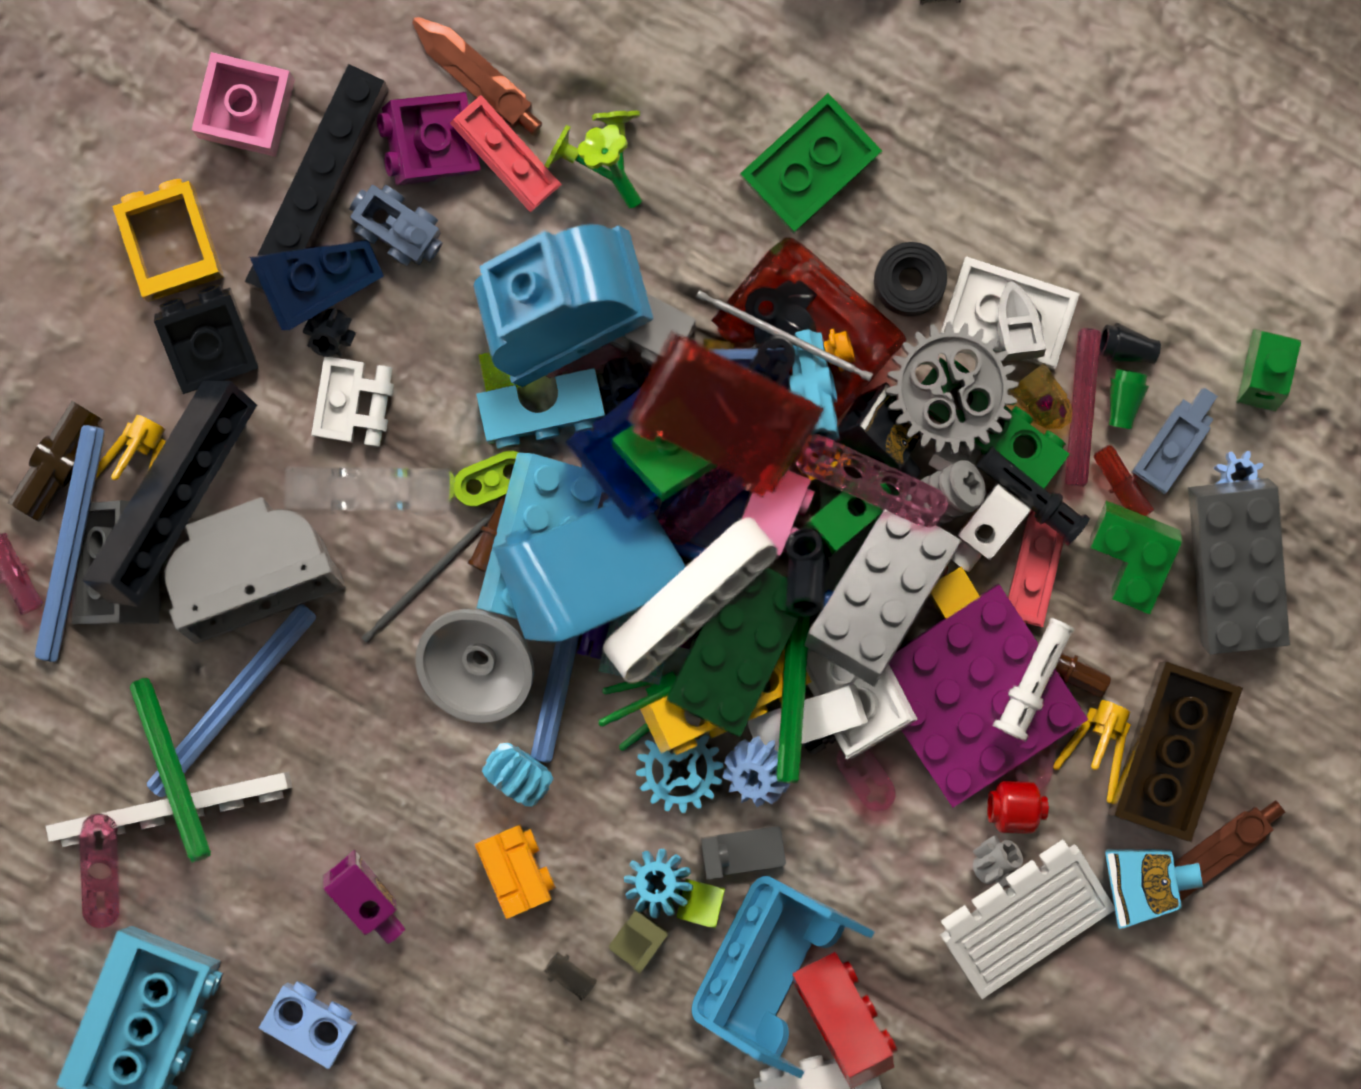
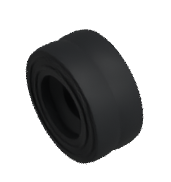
(914, 256)

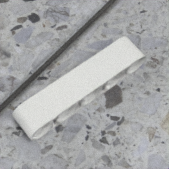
(690, 600)

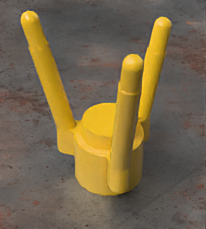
(139, 437)
(1109, 723)

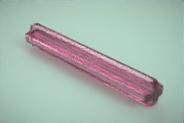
(1083, 407)

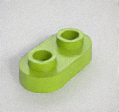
(490, 474)

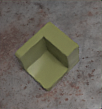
(638, 940)

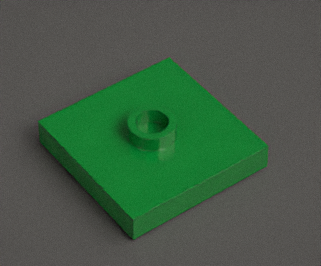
(660, 463)

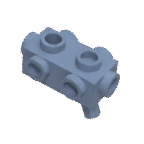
(407, 232)

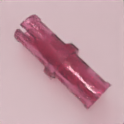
(16, 579)

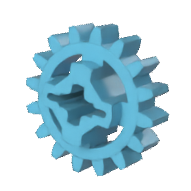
(694, 781)

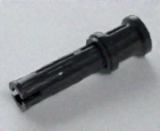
(1047, 507)

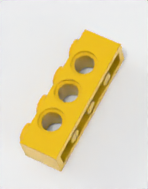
(673, 731)

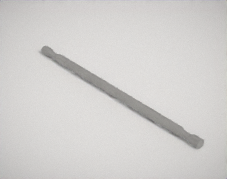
(775, 331)

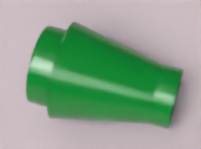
(1126, 397)

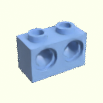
(303, 1034)

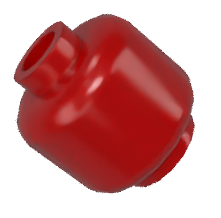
(1017, 807)

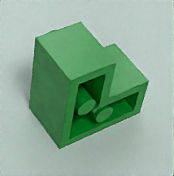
(1145, 549)

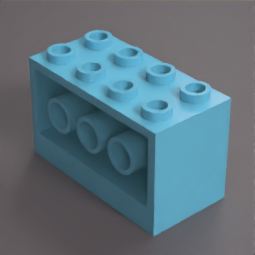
(128, 995)

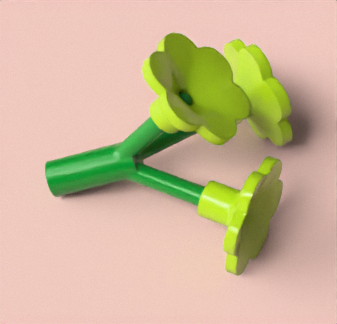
(602, 148)

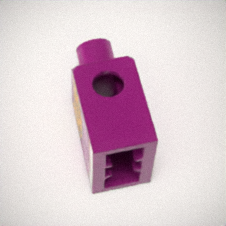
(351, 885)

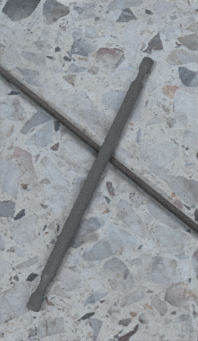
(428, 577)

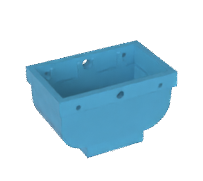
(560, 299)

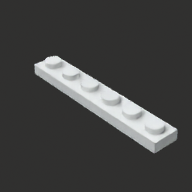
(153, 813)

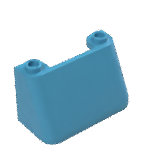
(585, 571)

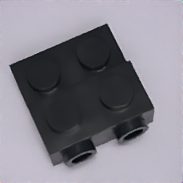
(205, 338)

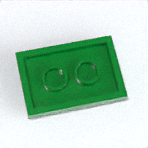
(810, 163)

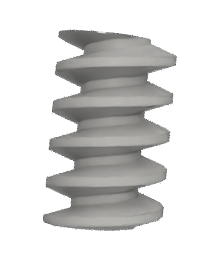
(961, 486)

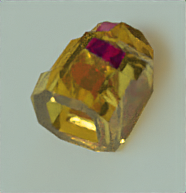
(1044, 399)

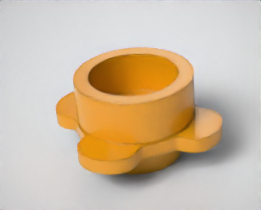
(840, 346)

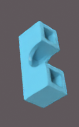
(507, 420)

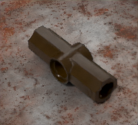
(52, 463)

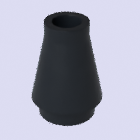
(1126, 345)

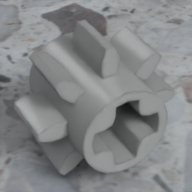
(996, 860)

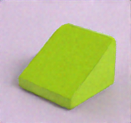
(703, 903)

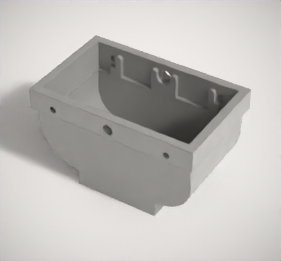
(240, 563)

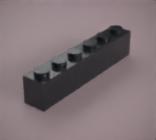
(325, 165)
(170, 493)

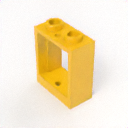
(180, 278)

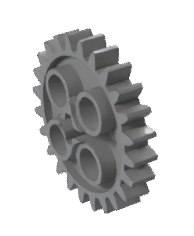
(987, 377)

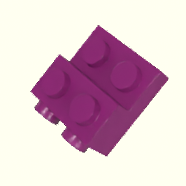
(423, 140)

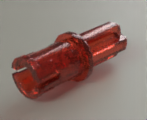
(1121, 481)

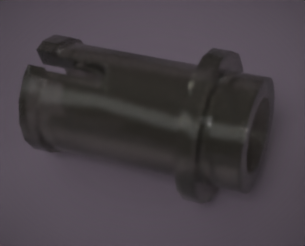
(569, 975)

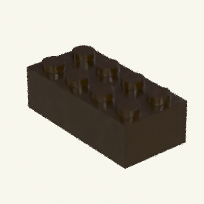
(1175, 751)

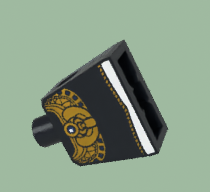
(873, 431)

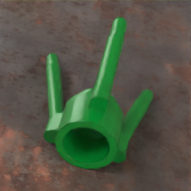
(654, 693)

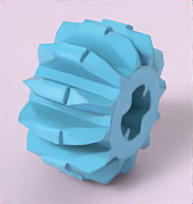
(517, 774)
(645, 886)

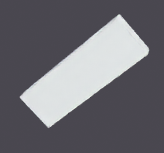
(822, 716)

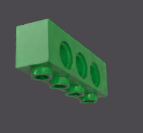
(1048, 447)

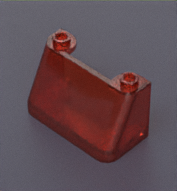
(836, 306)
(723, 413)

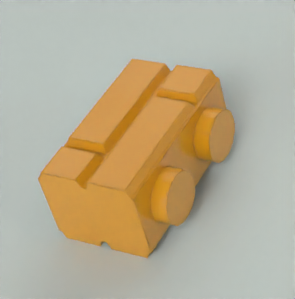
(514, 870)

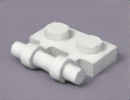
(340, 397)

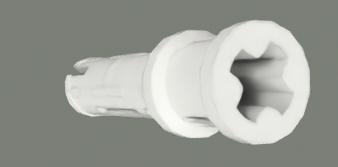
(1026, 697)

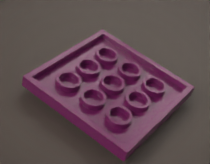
(960, 685)

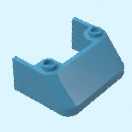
(757, 967)

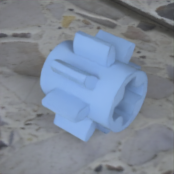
(1243, 463)

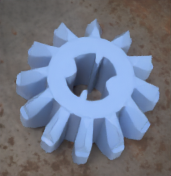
(754, 771)

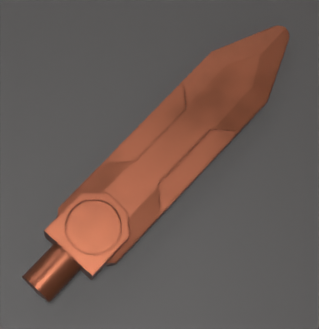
(476, 74)
(1230, 842)

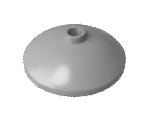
(462, 679)

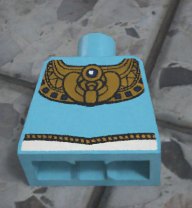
(1147, 883)

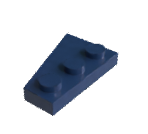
(314, 278)

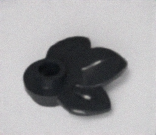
(787, 308)

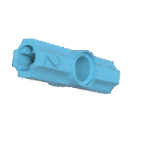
(815, 382)

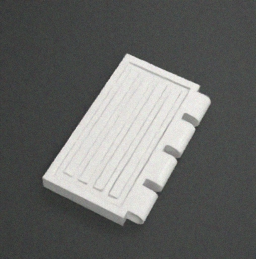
(1027, 920)

